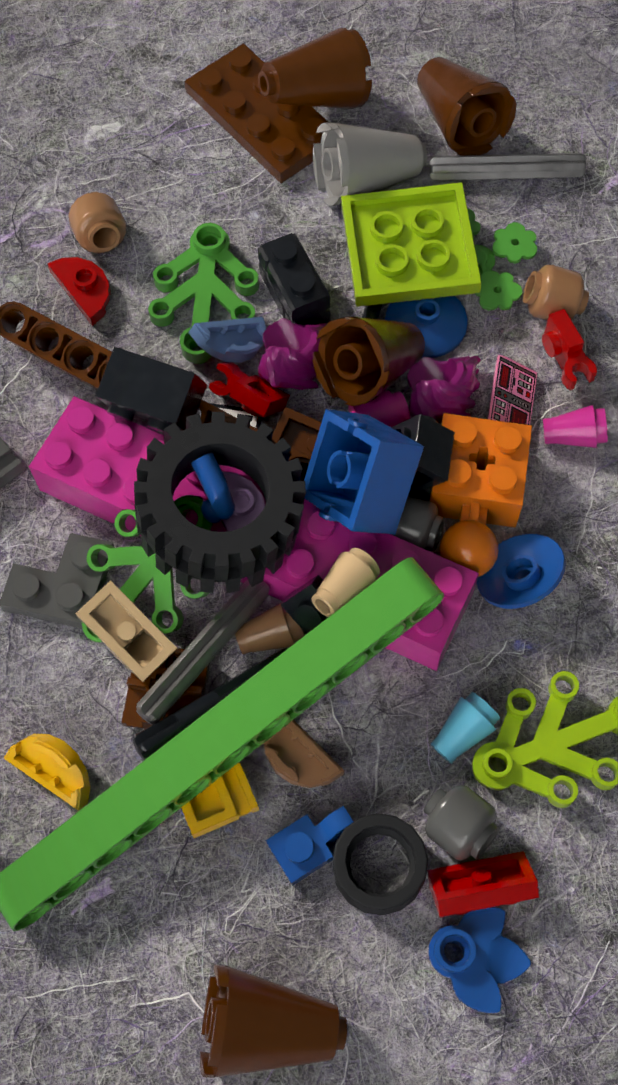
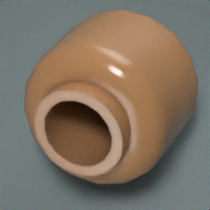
(97, 222)
(554, 290)

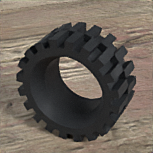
(214, 554)

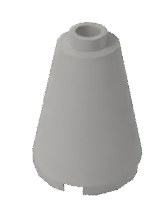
(363, 159)

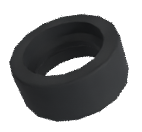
(398, 830)

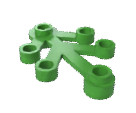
(202, 285)
(147, 569)

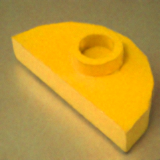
(53, 766)

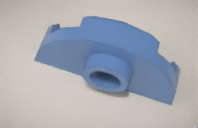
(230, 339)

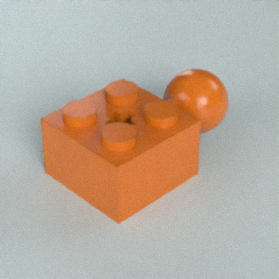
(481, 487)

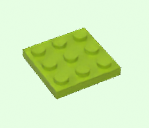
(410, 244)

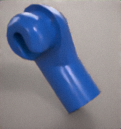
(220, 501)

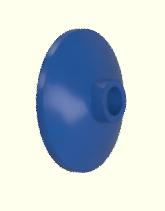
(440, 331)
(524, 571)

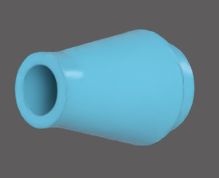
(465, 727)

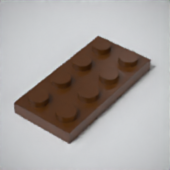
(274, 134)

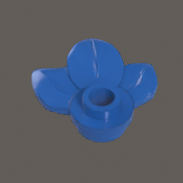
(485, 961)

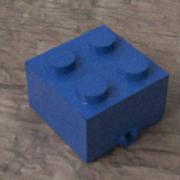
(361, 472)

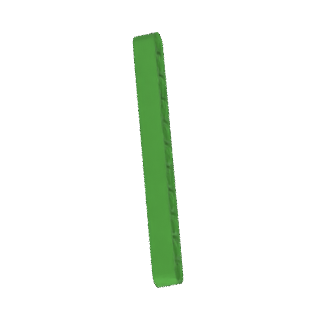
(215, 743)

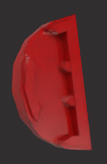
(84, 285)

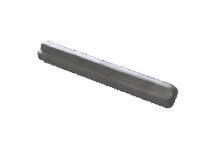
(507, 166)
(201, 652)

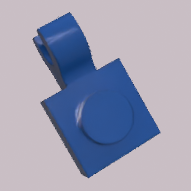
(303, 847)

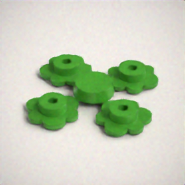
(511, 243)

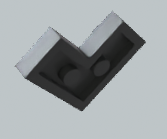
(58, 594)

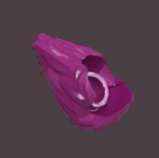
(290, 355)
(443, 386)

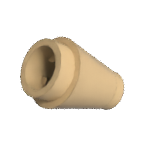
(346, 579)

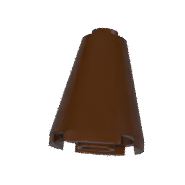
(320, 73)
(466, 105)
(365, 356)
(265, 1025)

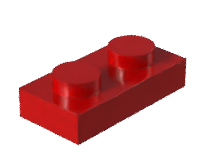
(482, 884)

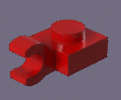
(566, 345)
(252, 392)

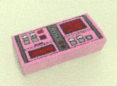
(512, 392)

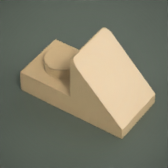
(126, 631)

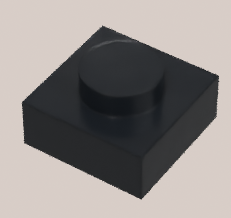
(300, 605)

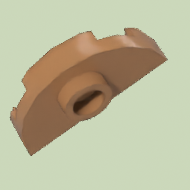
(300, 758)

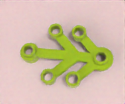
(548, 745)

